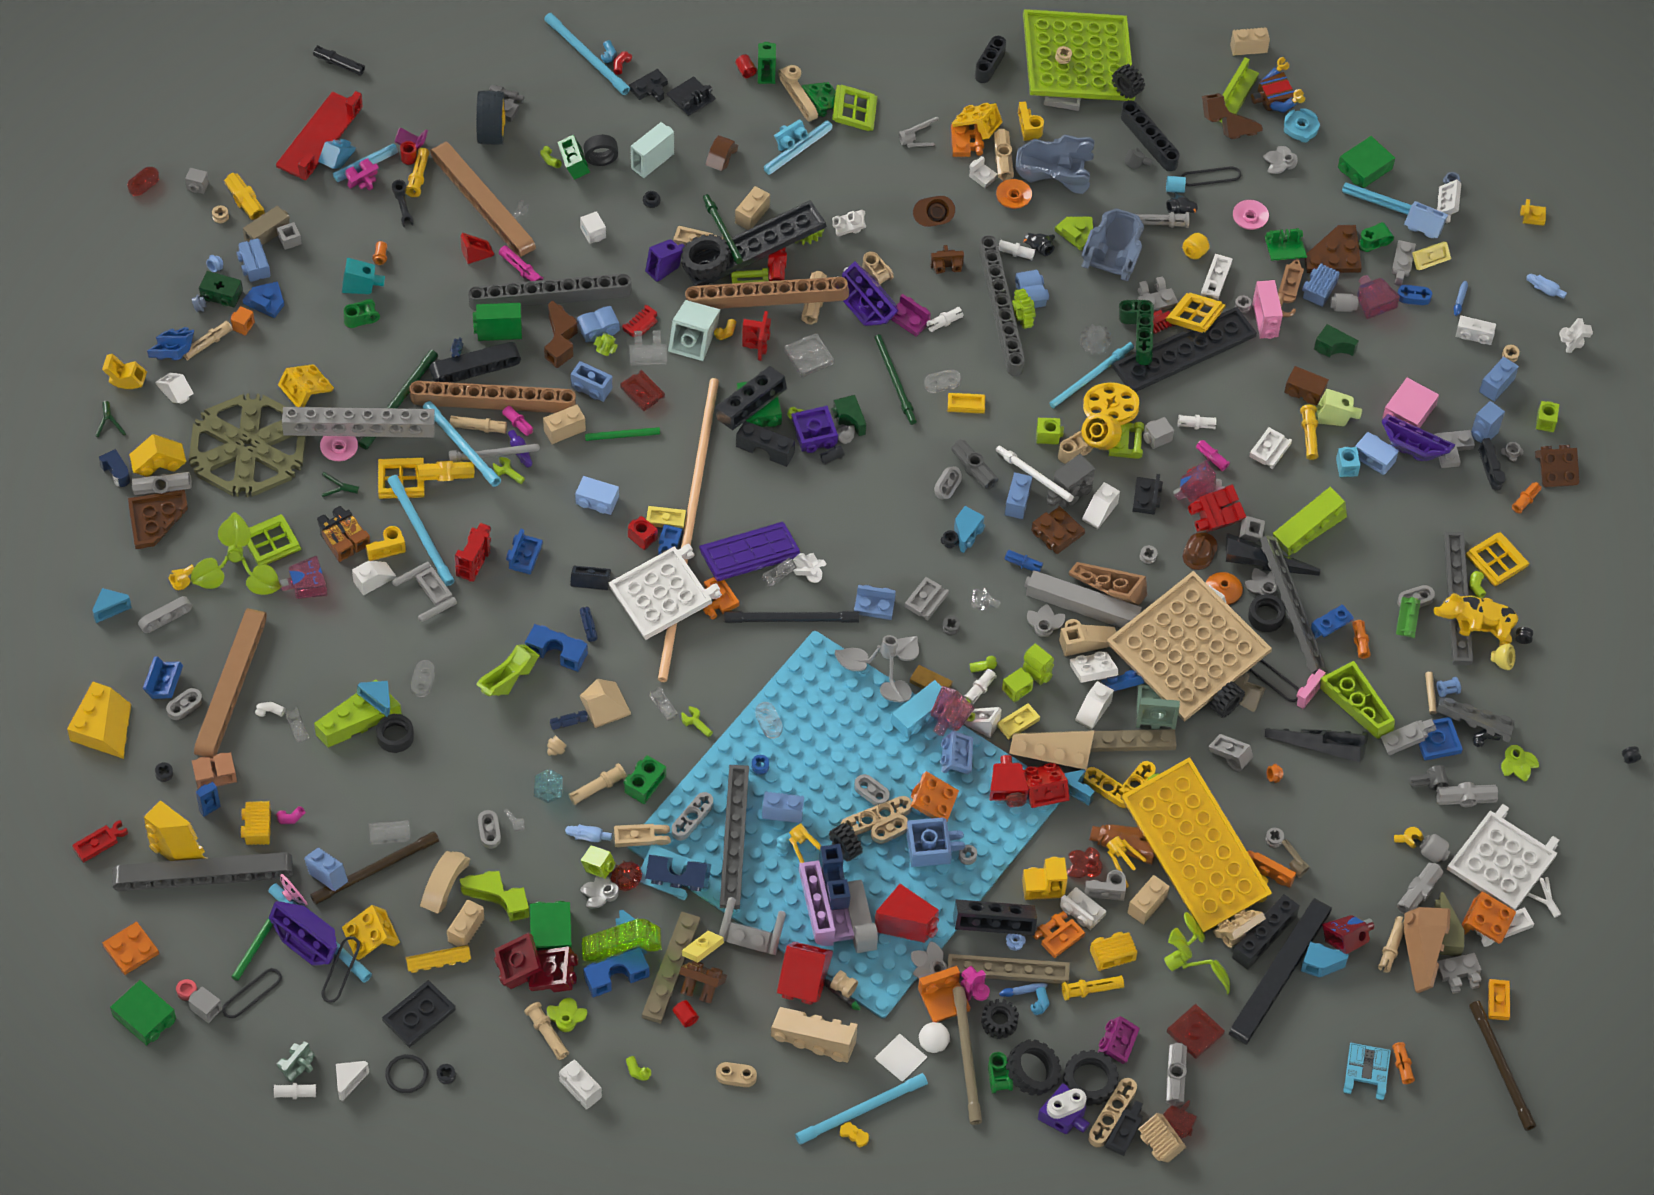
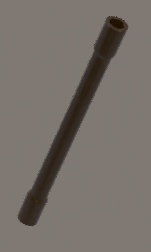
(422, 843)
(1523, 1112)

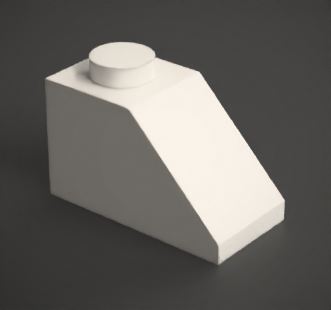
(175, 387)
(1101, 505)
(372, 575)
(1094, 705)

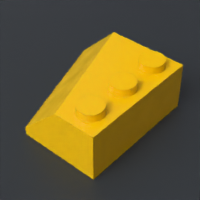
(101, 721)
(171, 834)

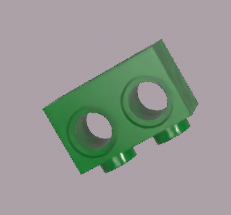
(573, 157)
(649, 781)

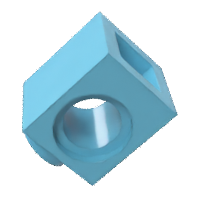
(1350, 467)

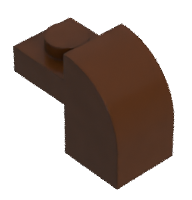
(721, 152)

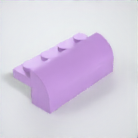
(826, 924)

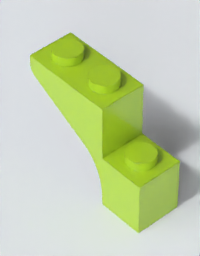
(503, 677)
(490, 888)

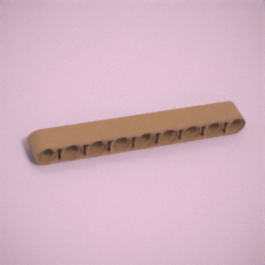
(483, 199)
(796, 291)
(492, 396)
(230, 683)

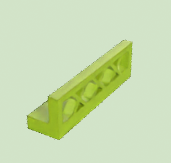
(1239, 87)

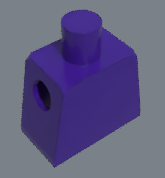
(663, 259)
(1068, 1122)

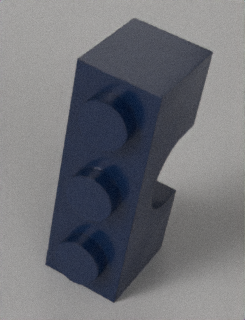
(660, 870)
(833, 875)

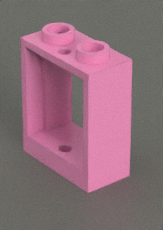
(1267, 309)

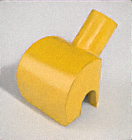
(180, 577)
(1409, 835)

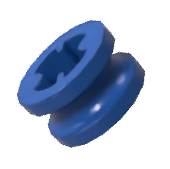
(760, 770)

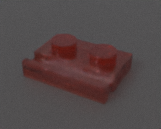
(642, 390)

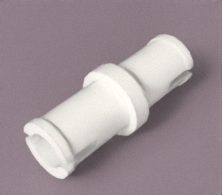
(1016, 250)
(945, 319)
(1196, 422)
(980, 686)
(294, 1091)

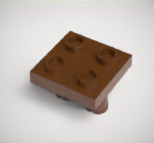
(696, 972)

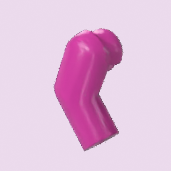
(284, 818)

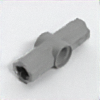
(150, 484)
(1467, 794)
(1420, 888)
(1176, 1064)

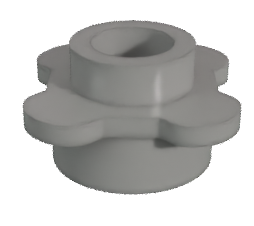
(1514, 447)

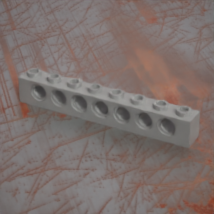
(358, 422)

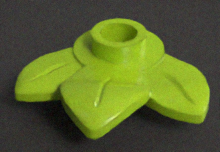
(1520, 765)
(566, 1014)

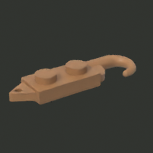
(1290, 285)

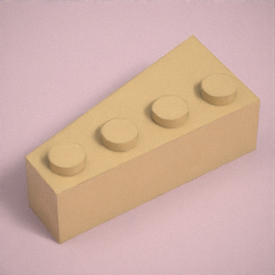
(1062, 748)
(815, 1034)

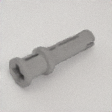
(1171, 219)

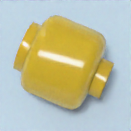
(1195, 246)

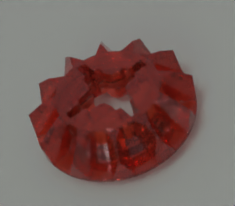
(624, 883)

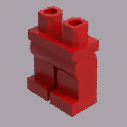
(1211, 511)
(473, 556)

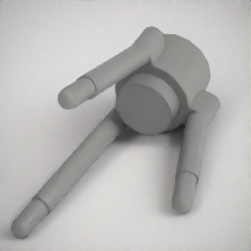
(908, 135)

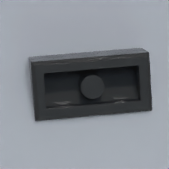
(590, 577)

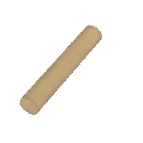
(1431, 693)

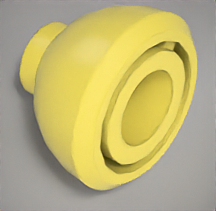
(1504, 656)

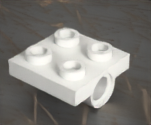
(1093, 667)

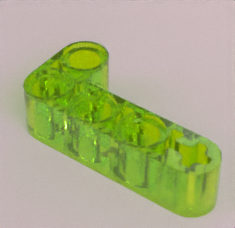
(621, 938)

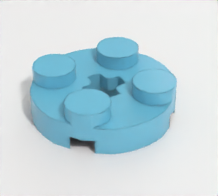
(1299, 132)

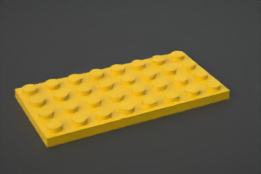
(1196, 845)

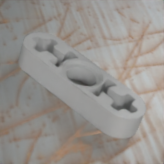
(165, 614)
(692, 808)

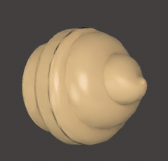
(555, 746)

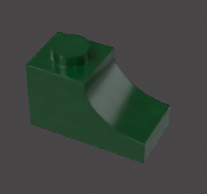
(1334, 341)
(848, 412)

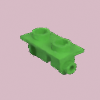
(1408, 617)

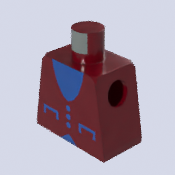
(1347, 933)

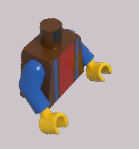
(1276, 90)

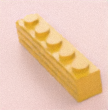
(438, 958)

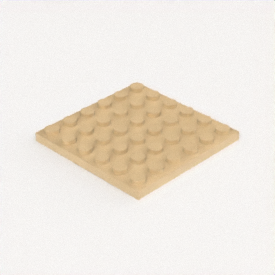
(1189, 645)

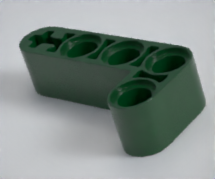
(1140, 313)

